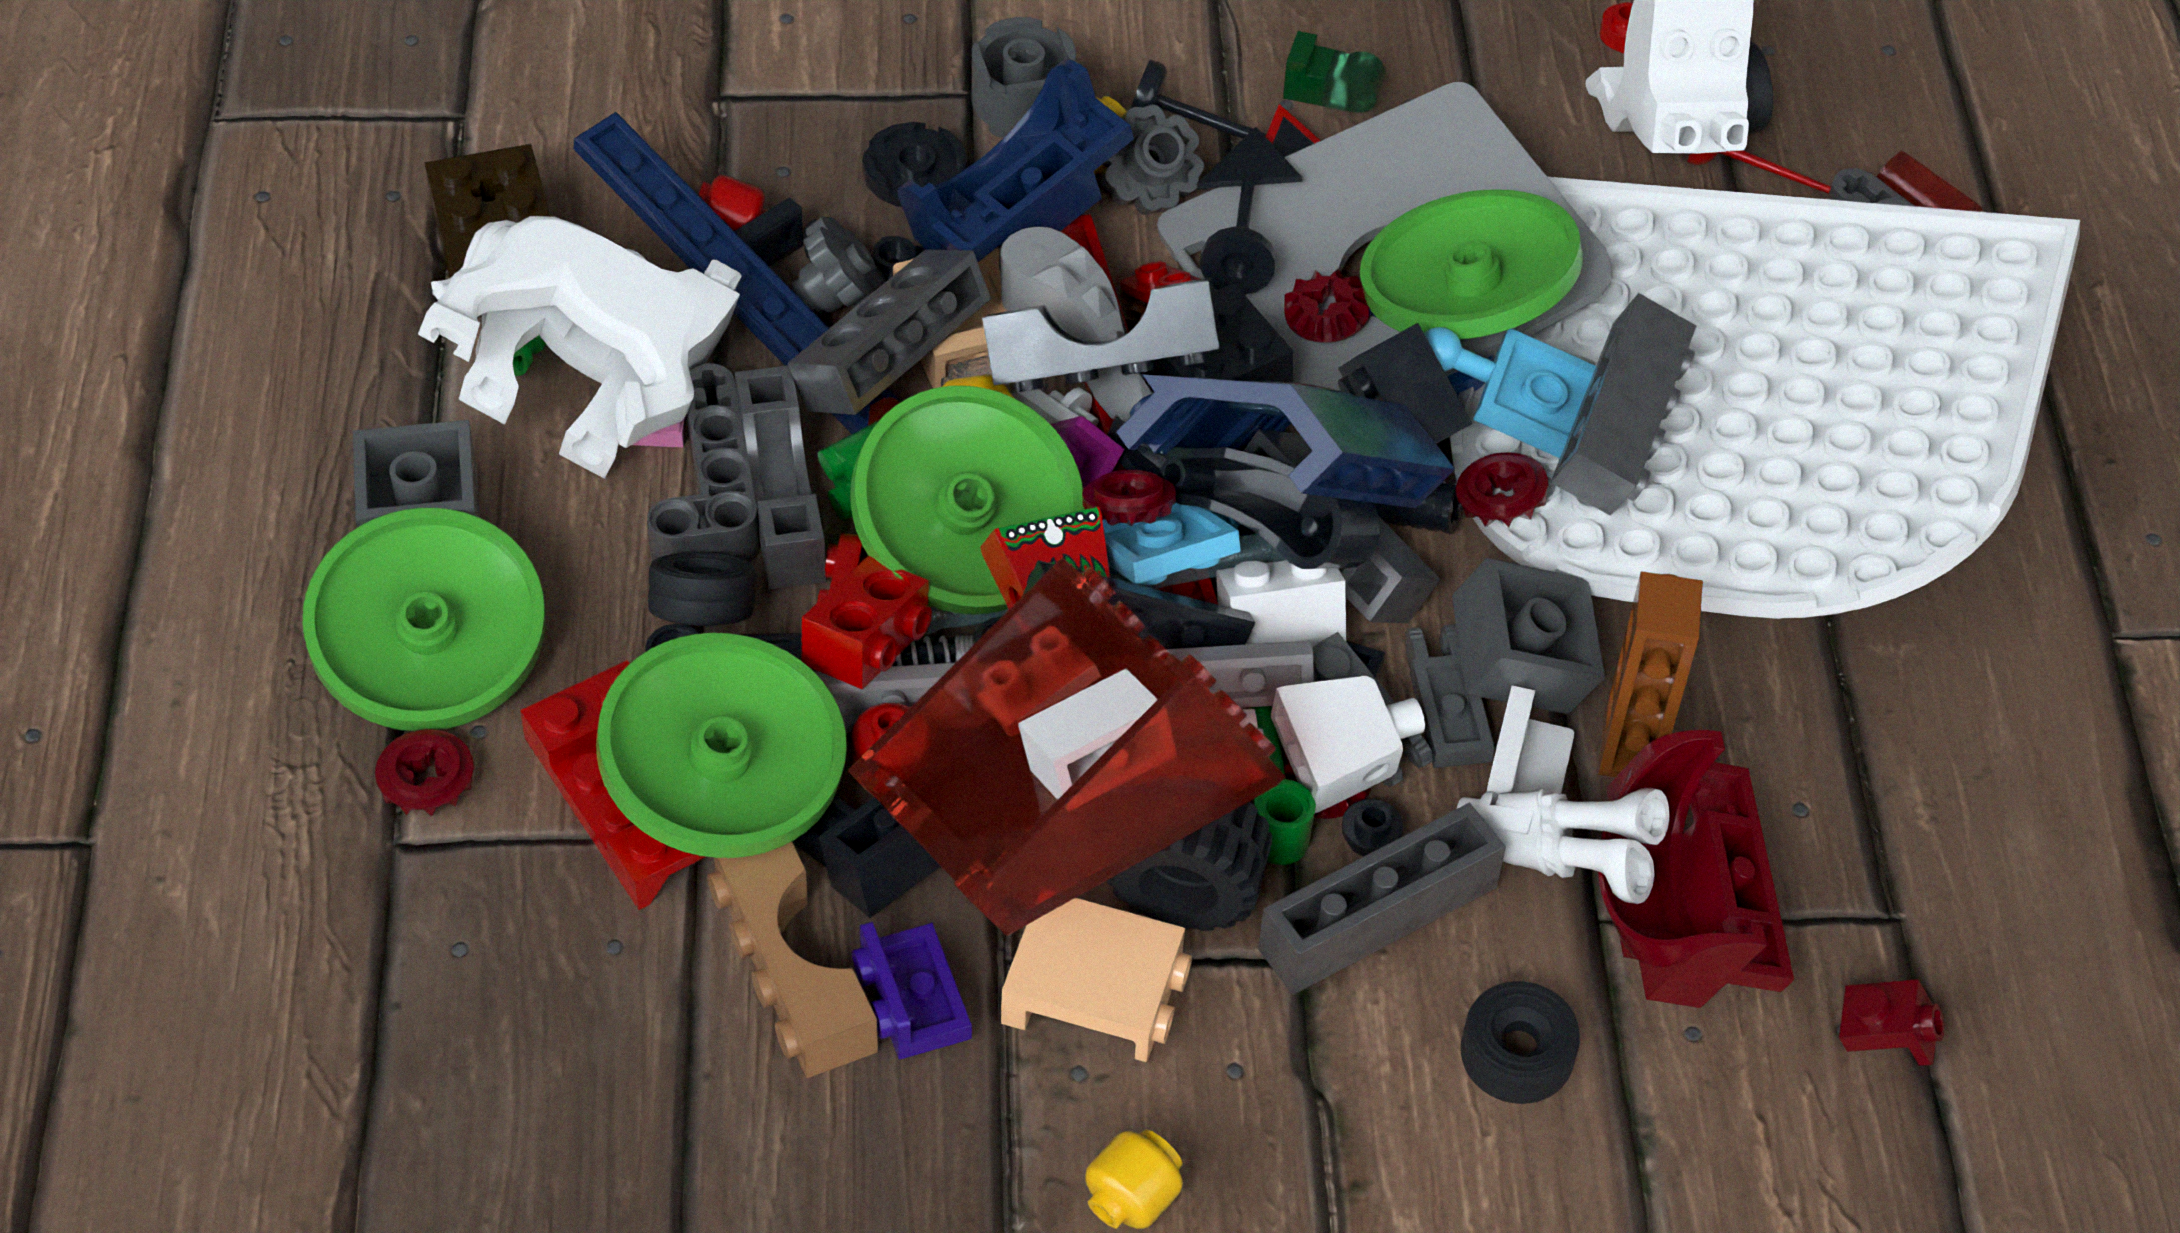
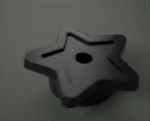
(893, 250)

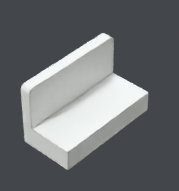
(1529, 751)

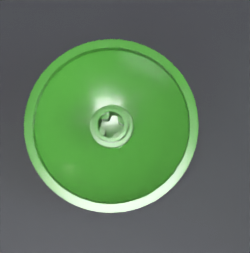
(1472, 263)
(949, 474)
(424, 619)
(721, 745)

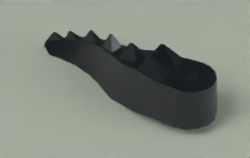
(1262, 497)

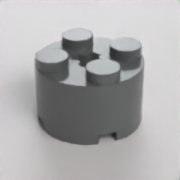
(1012, 69)

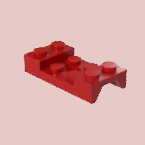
(564, 740)

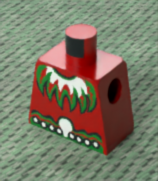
(1016, 548)

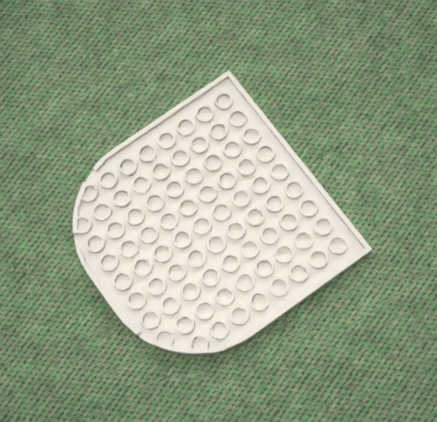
(1844, 401)

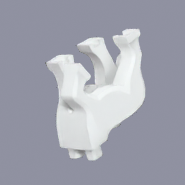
(1681, 76)
(597, 311)

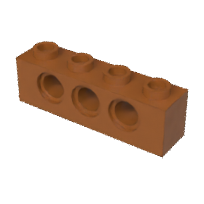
(1650, 667)

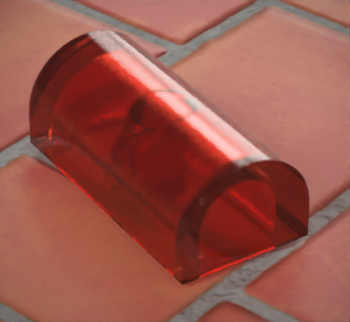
(1923, 186)

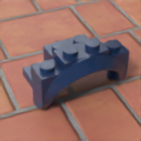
(1030, 178)

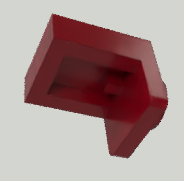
(1891, 1017)

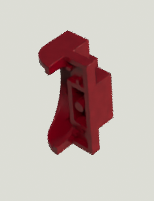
(1712, 890)

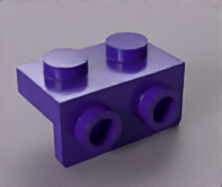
(912, 989)

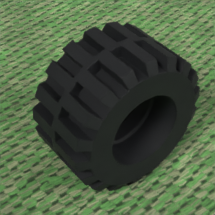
(1204, 877)

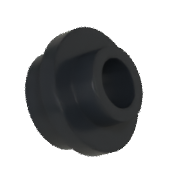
(1367, 839)

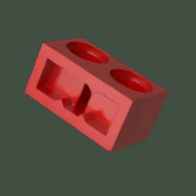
(865, 623)

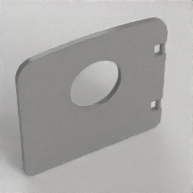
(1360, 185)

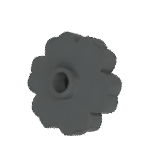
(1156, 164)
(838, 271)

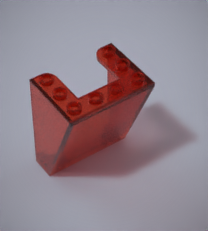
(964, 781)

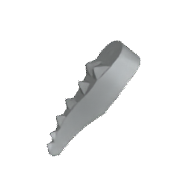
(1057, 272)

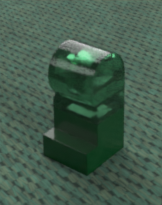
(1332, 76)

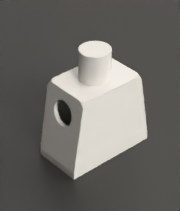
(1342, 735)

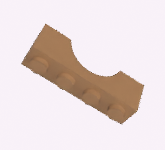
(819, 1007)

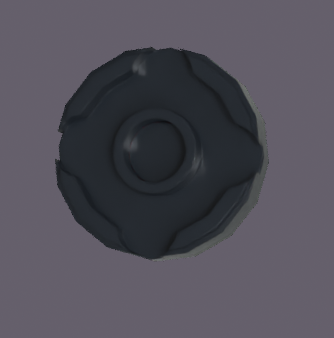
(910, 153)

